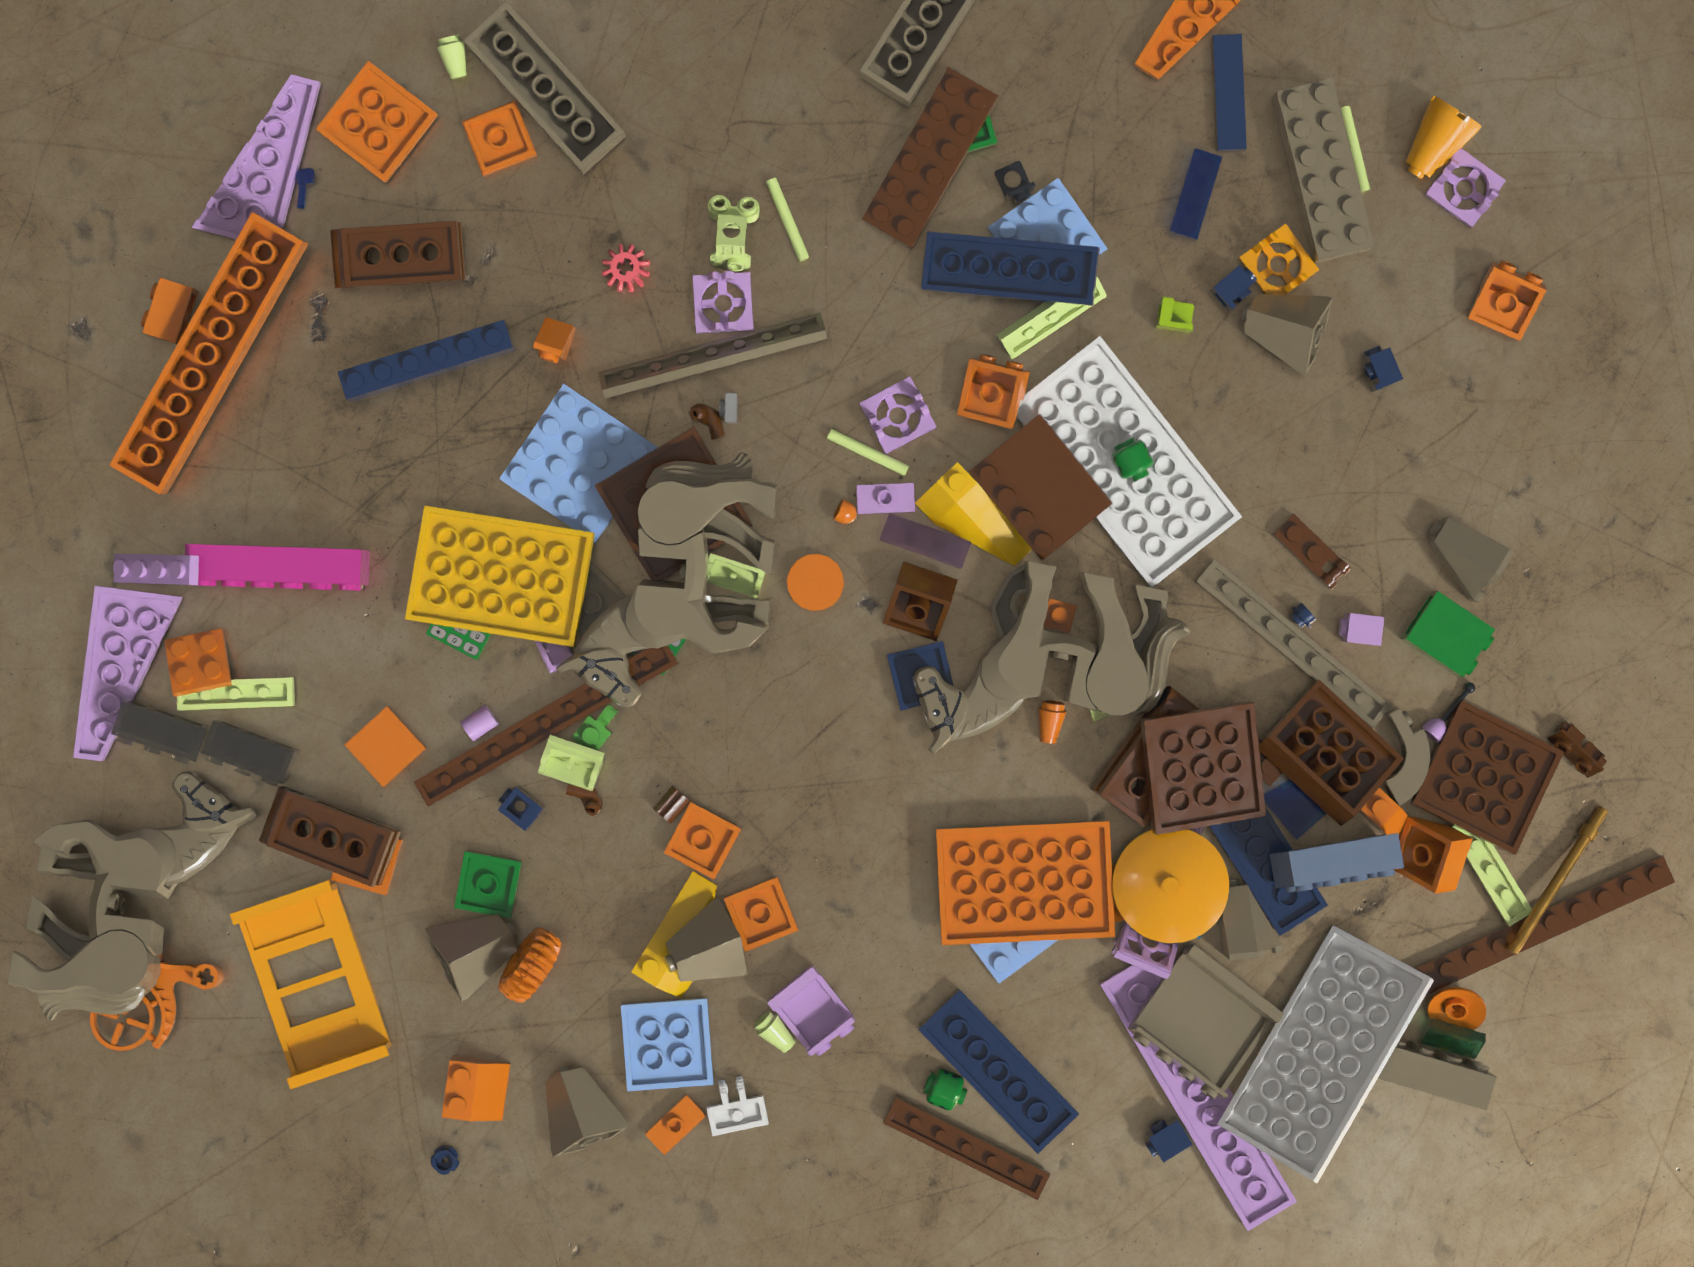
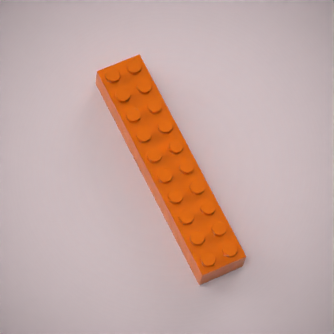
(209, 354)

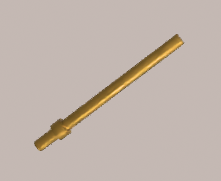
(1587, 834)

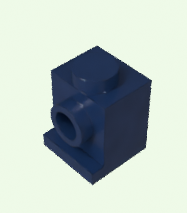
(1234, 287)
(1381, 368)
(521, 818)

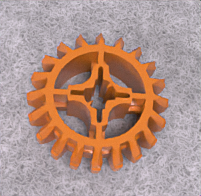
(529, 965)

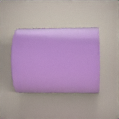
(479, 722)

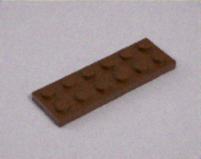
(930, 157)

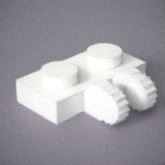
(736, 1114)

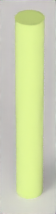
(1355, 148)
(787, 219)
(868, 452)

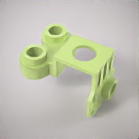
(731, 251)

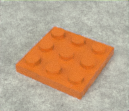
(377, 122)

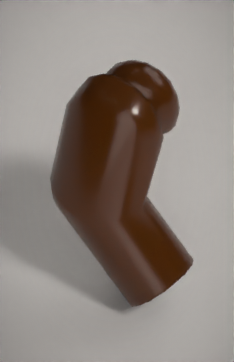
(709, 417)

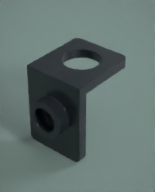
(1017, 193)

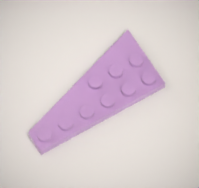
(266, 166)
(120, 648)

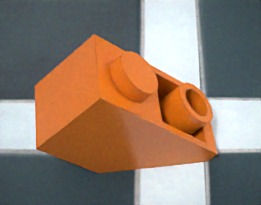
(554, 340)

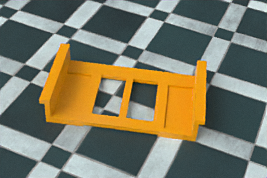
(334, 1040)

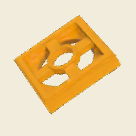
(1285, 236)

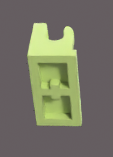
(734, 575)
(571, 763)

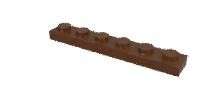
(966, 1148)

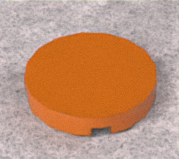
(815, 582)

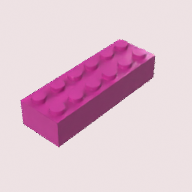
(281, 564)

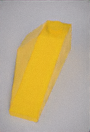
(968, 512)
(690, 901)

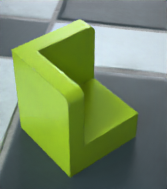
(1175, 315)

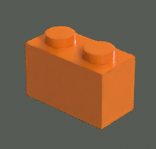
(169, 310)

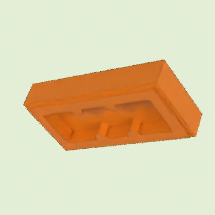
(675, 1124)

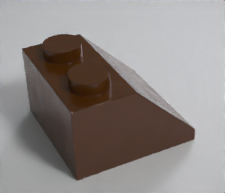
(920, 601)

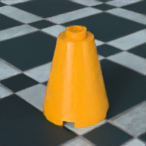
(1439, 137)

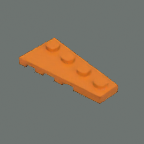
(1179, 31)

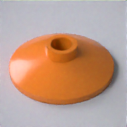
(1458, 1007)

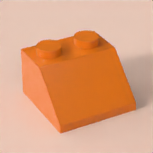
(1433, 854)
(475, 1089)

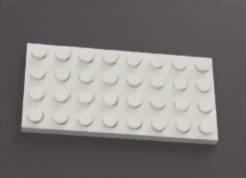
(1153, 520)
(1325, 1053)

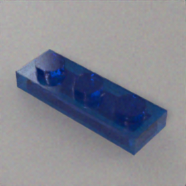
(1195, 194)

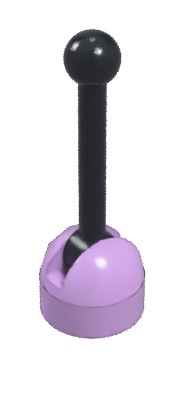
(1436, 728)

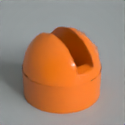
(845, 512)

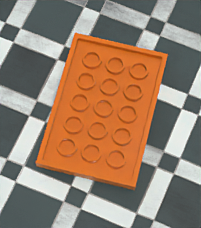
(1025, 882)

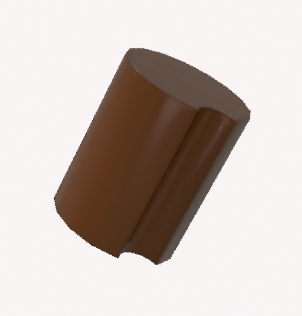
(671, 804)

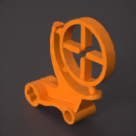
(165, 998)

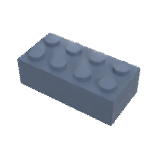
(1337, 863)

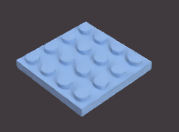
(568, 455)

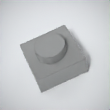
(728, 408)

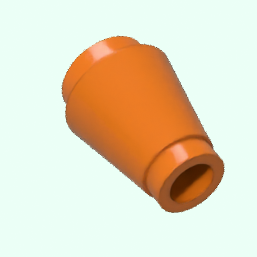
(1050, 720)

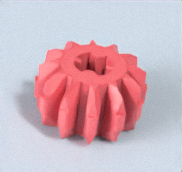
(621, 259)

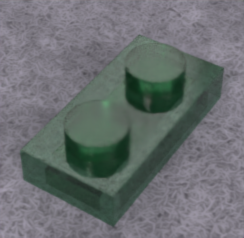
(1453, 1038)

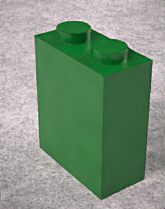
(1448, 634)

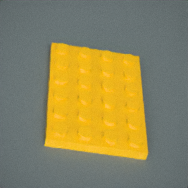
(499, 576)

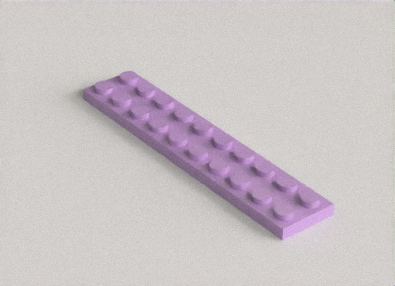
(1240, 1168)

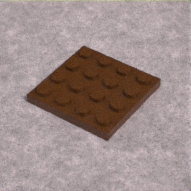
(626, 487)
(1203, 767)
(1487, 777)

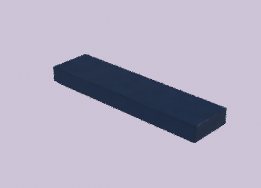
(1229, 92)

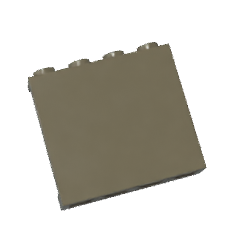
(1203, 1021)

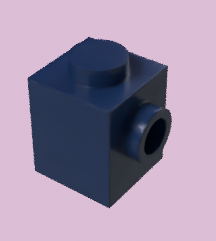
(1167, 1138)

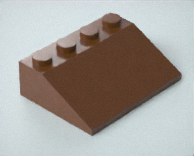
(1041, 487)
(1330, 753)

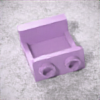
(812, 1011)

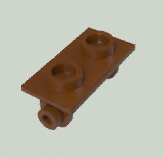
(1586, 759)

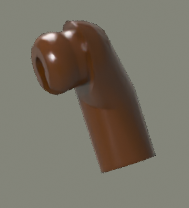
(590, 799)

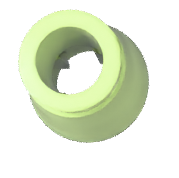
(453, 55)
(774, 1031)

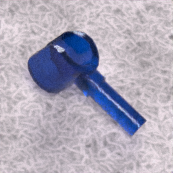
(304, 177)

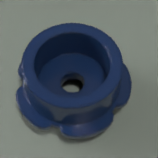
(1302, 615)
(438, 1164)

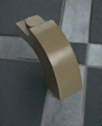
(1415, 749)

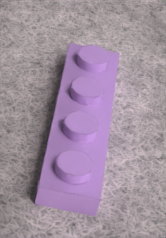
(156, 569)

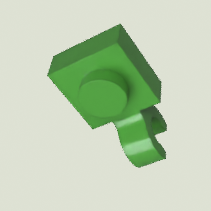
(594, 732)

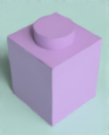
(1361, 629)

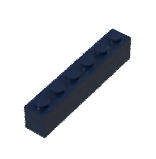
(426, 361)

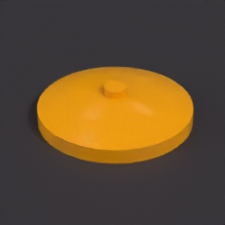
(1170, 885)

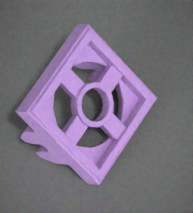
(1493, 185)
(743, 282)
(907, 388)
(1123, 952)

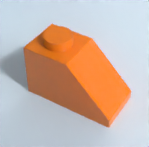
(1384, 813)

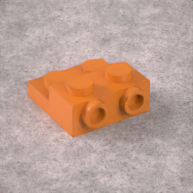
(1507, 299)
(993, 391)

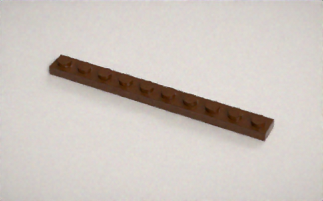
(534, 729)
(1556, 920)

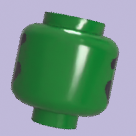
(1132, 459)
(945, 1089)

